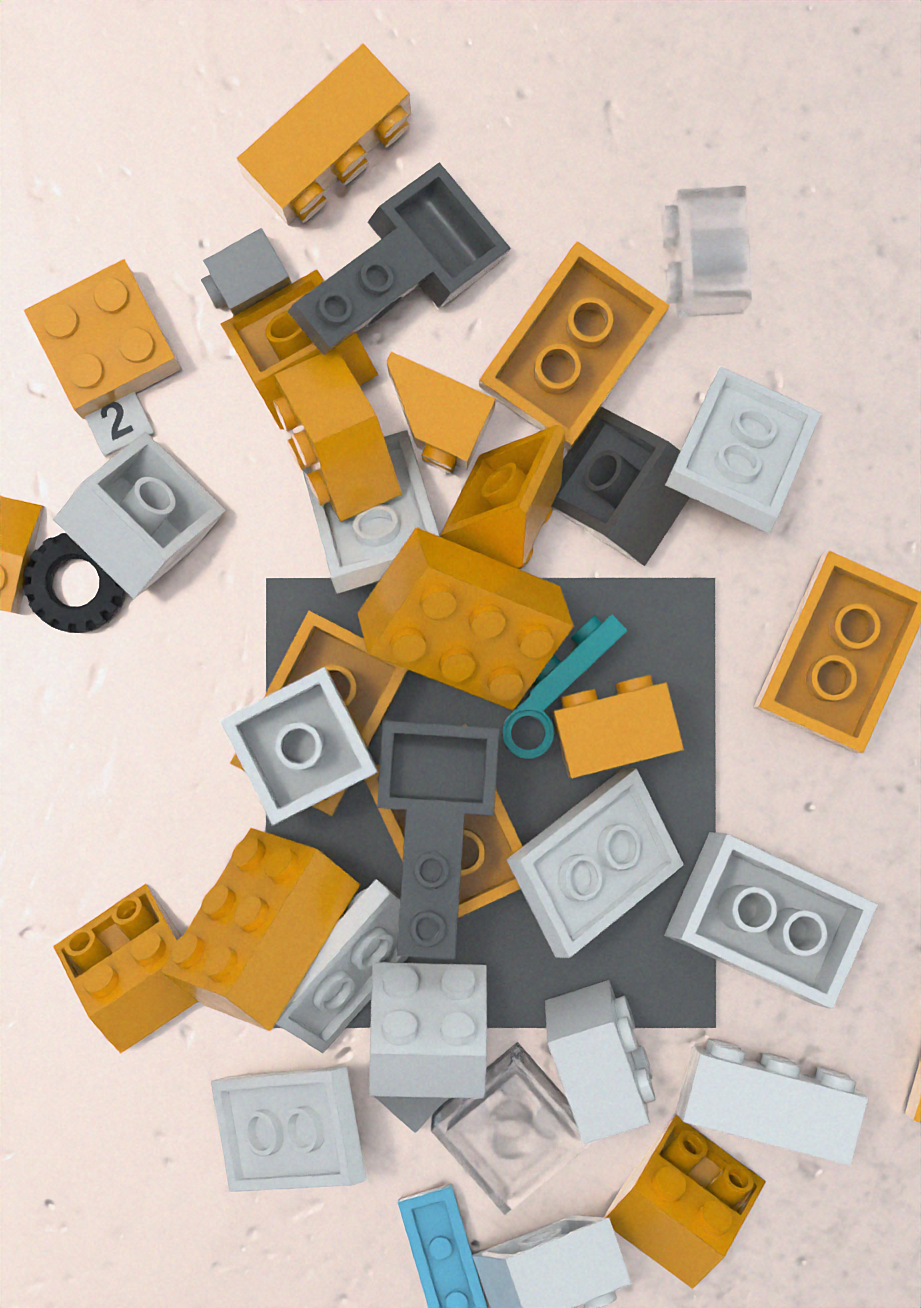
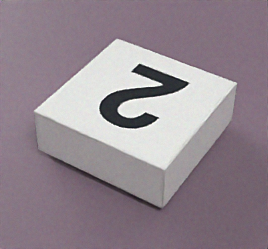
(119, 424)

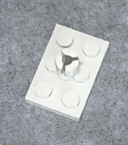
(744, 449)
(367, 543)
(595, 862)
(341, 974)
(288, 1130)

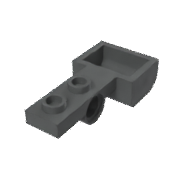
(428, 240)
(437, 779)

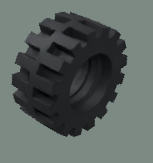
(44, 601)

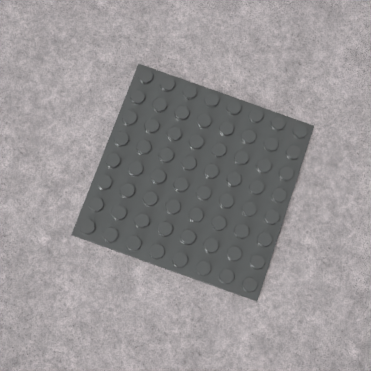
(666, 638)

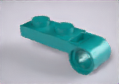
(592, 641)

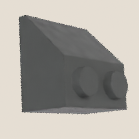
(618, 485)

